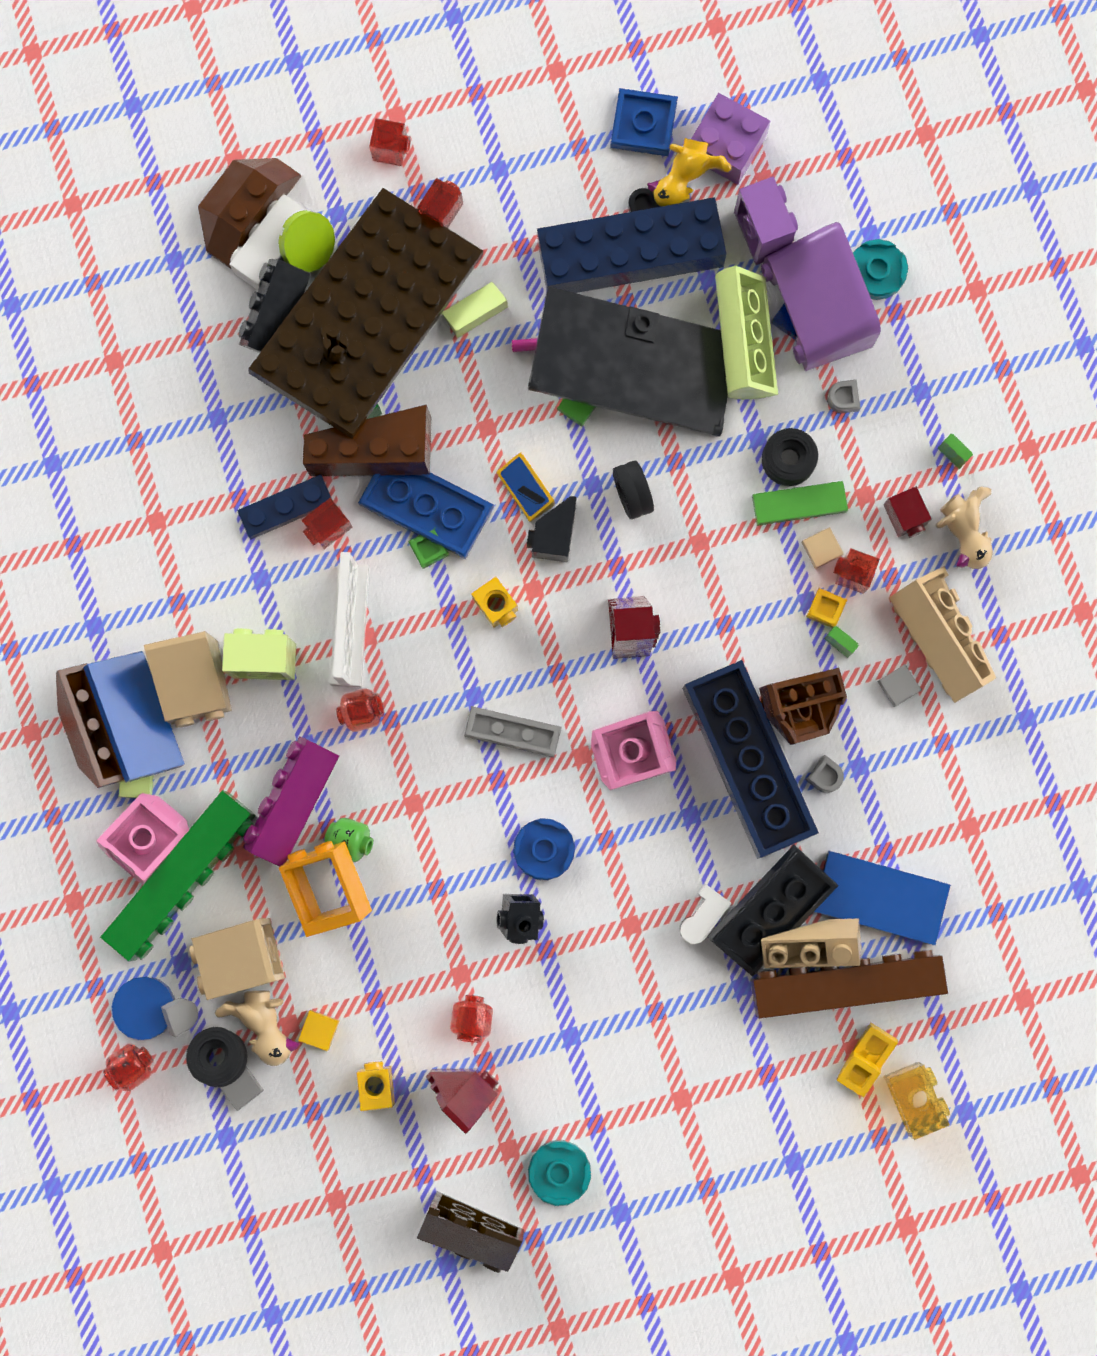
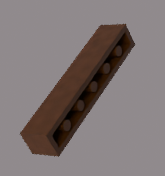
(849, 986)

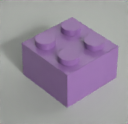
(732, 133)
(764, 218)

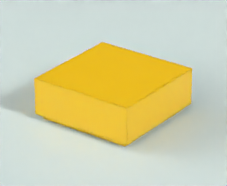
(826, 608)
(318, 1030)

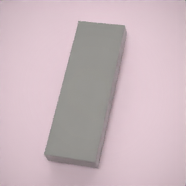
(512, 731)

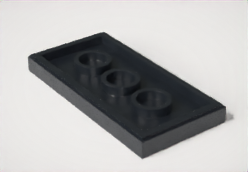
(772, 906)

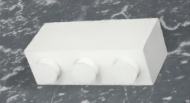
(263, 241)

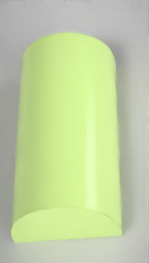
(746, 334)

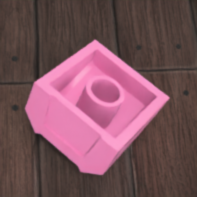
(633, 750)
(143, 836)

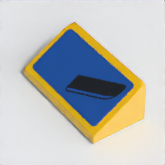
(525, 487)

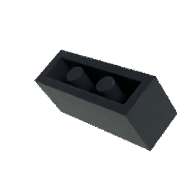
(277, 295)

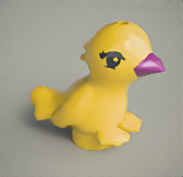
(687, 165)

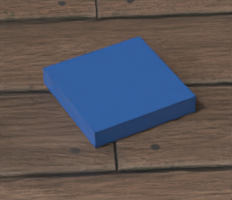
(643, 122)

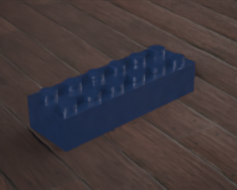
(632, 246)
(750, 759)

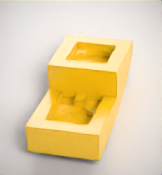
(867, 1059)

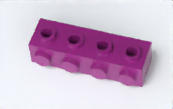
(290, 801)

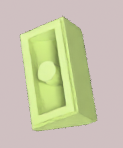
(475, 309)

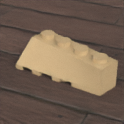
(943, 634)

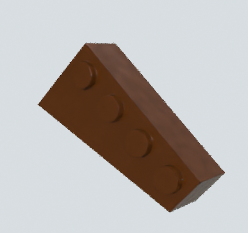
(383, 445)

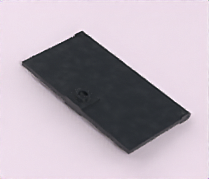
(630, 362)

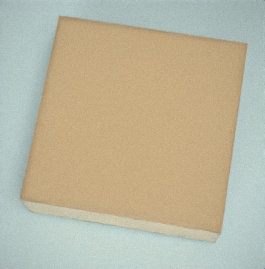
(822, 548)

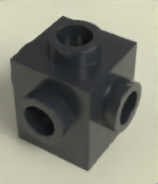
(520, 918)

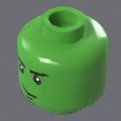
(354, 834)

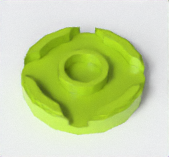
(307, 240)

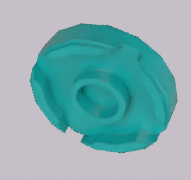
(881, 267)
(559, 1172)

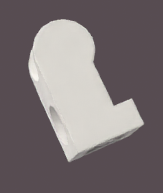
(699, 925)

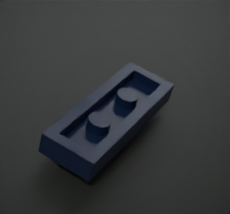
(284, 507)

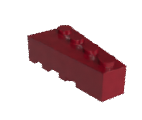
(632, 627)

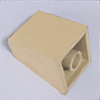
(189, 678)
(236, 958)

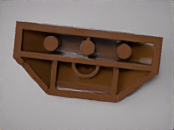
(241, 201)
(804, 705)
(86, 728)

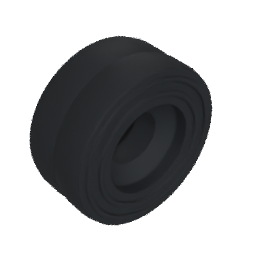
(800, 443)
(633, 489)
(201, 1048)

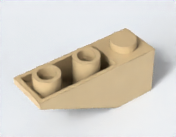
(815, 945)

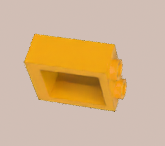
(302, 896)

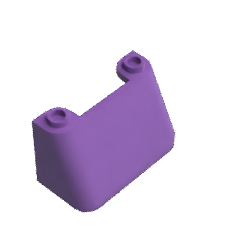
(824, 297)

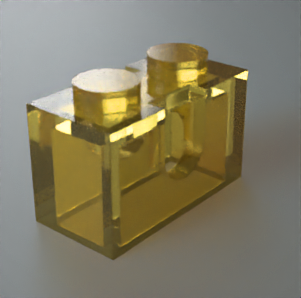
(903, 1086)

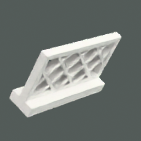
(349, 622)

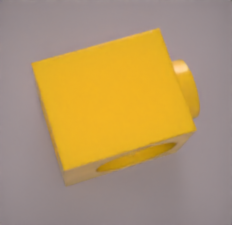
(491, 590)
(368, 1099)

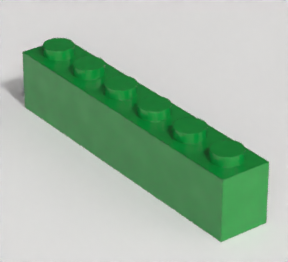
(178, 877)

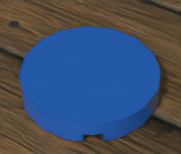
(544, 849)
(138, 1007)

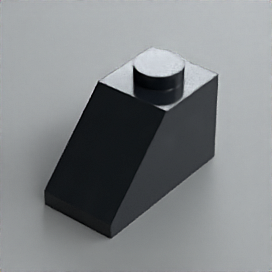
(554, 532)

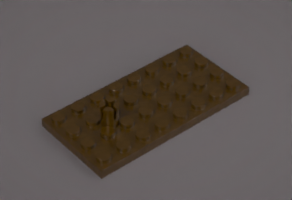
(366, 313)

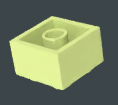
(259, 655)

